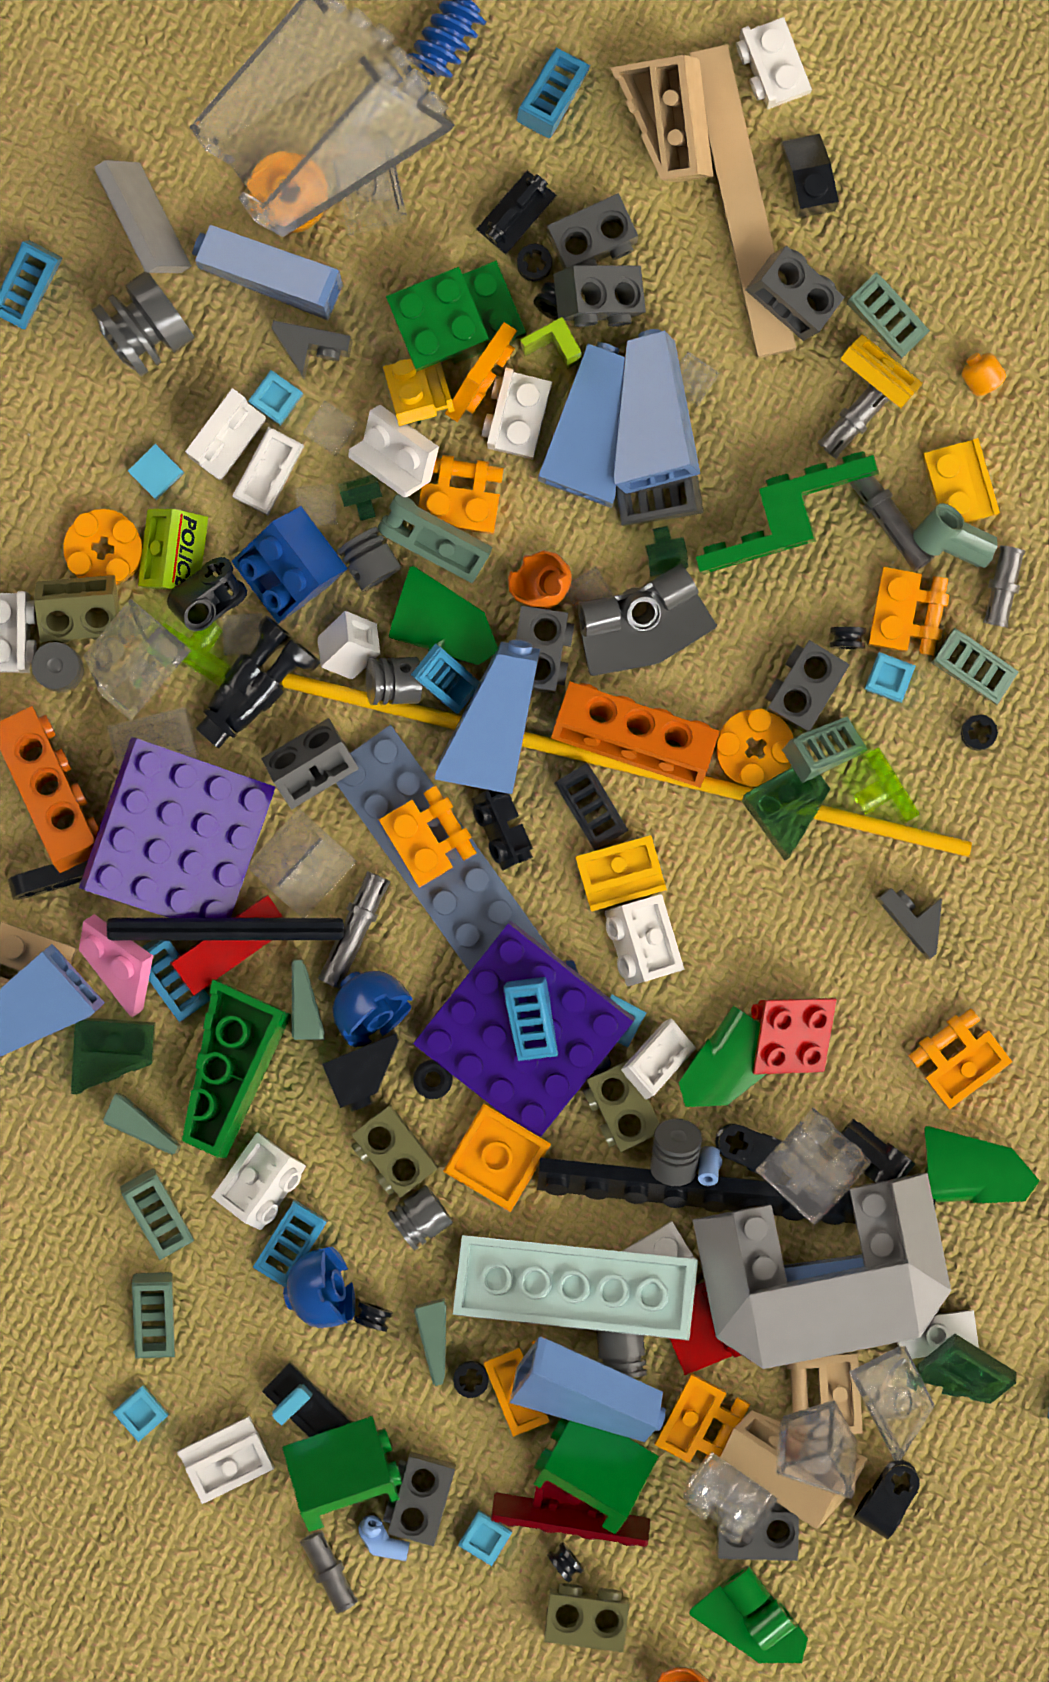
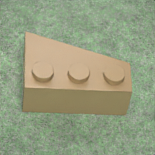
(671, 114)
(754, 1453)

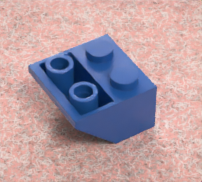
(289, 564)

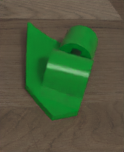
(436, 615)
(723, 1063)
(975, 1170)
(752, 1619)

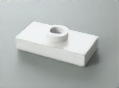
(268, 471)
(658, 1058)
(940, 1330)

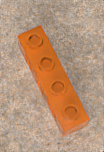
(19, 735)
(643, 751)

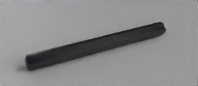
(225, 928)

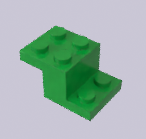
(454, 314)

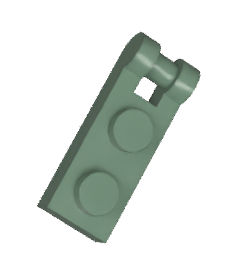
(434, 539)

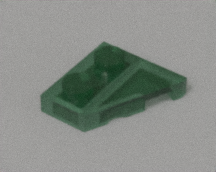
(786, 808)
(109, 1049)
(966, 1371)

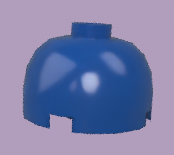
(368, 1004)
(318, 1290)

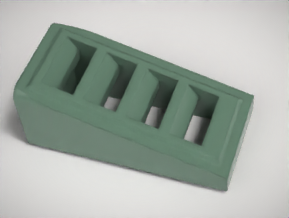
(888, 295)
(941, 661)
(804, 763)
(305, 1012)
(133, 1121)
(138, 1185)
(153, 1282)
(432, 1329)

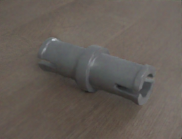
(853, 421)
(1004, 586)
(328, 1571)

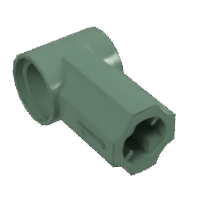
(947, 532)

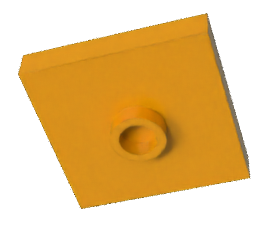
(497, 1157)

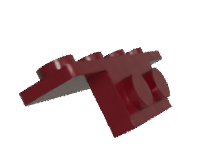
(561, 1512)

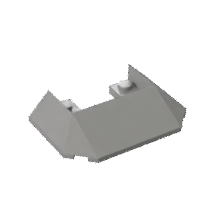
(831, 1312)

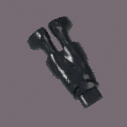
(251, 689)

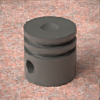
(369, 559)
(57, 667)
(392, 681)
(675, 1152)
(420, 1217)
(622, 1352)

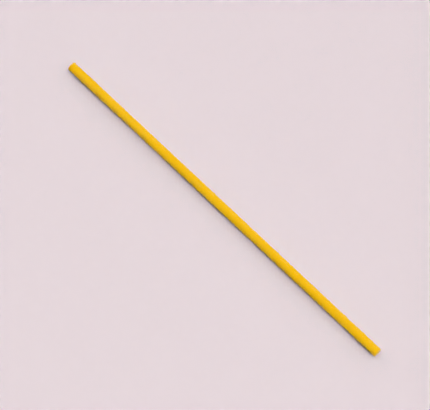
(555, 747)

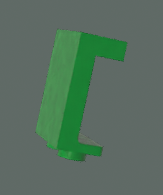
(340, 1469)
(597, 1469)

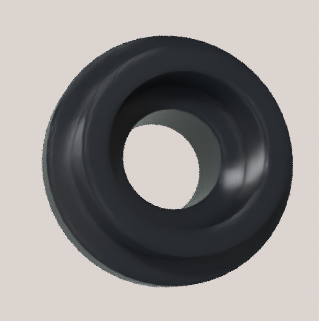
(426, 1090)

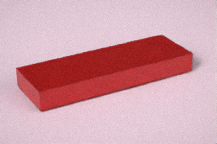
(216, 957)

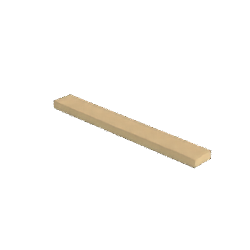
(740, 193)

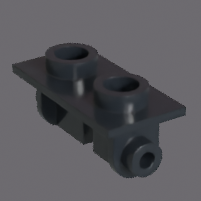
(516, 211)
(506, 844)

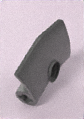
(671, 622)

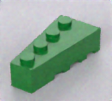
(230, 1066)

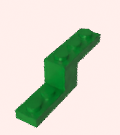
(787, 512)

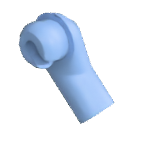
(709, 1165)
(378, 1541)

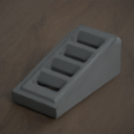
(693, 507)

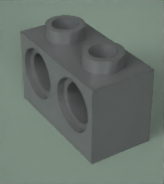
(587, 226)
(599, 288)
(790, 301)
(549, 650)
(814, 691)
(310, 763)
(428, 1500)
(762, 1546)

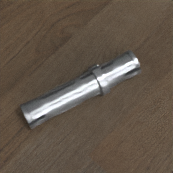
(895, 525)
(357, 922)

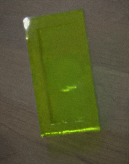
(200, 658)
(884, 789)

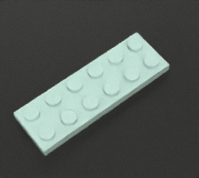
(575, 1287)

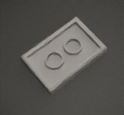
(142, 217)

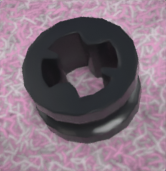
(522, 265)
(546, 301)
(847, 637)
(983, 721)
(373, 1316)
(462, 1371)
(565, 1562)

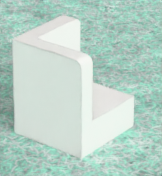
(348, 645)

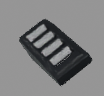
(595, 786)

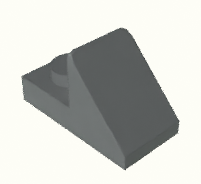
(300, 340)
(920, 929)

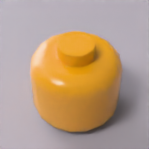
(983, 373)

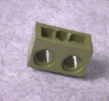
(75, 599)
(629, 1103)
(402, 1145)
(584, 1629)

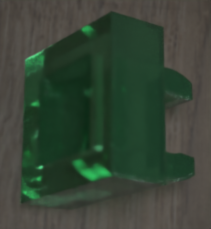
(361, 493)
(665, 552)

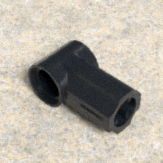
(886, 1159)

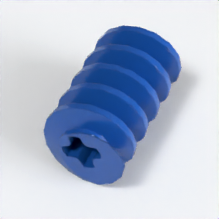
(446, 37)

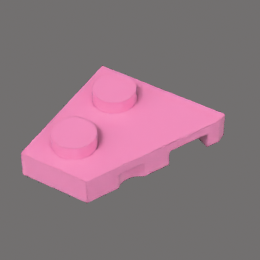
(118, 963)

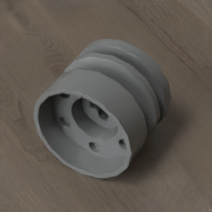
(143, 324)

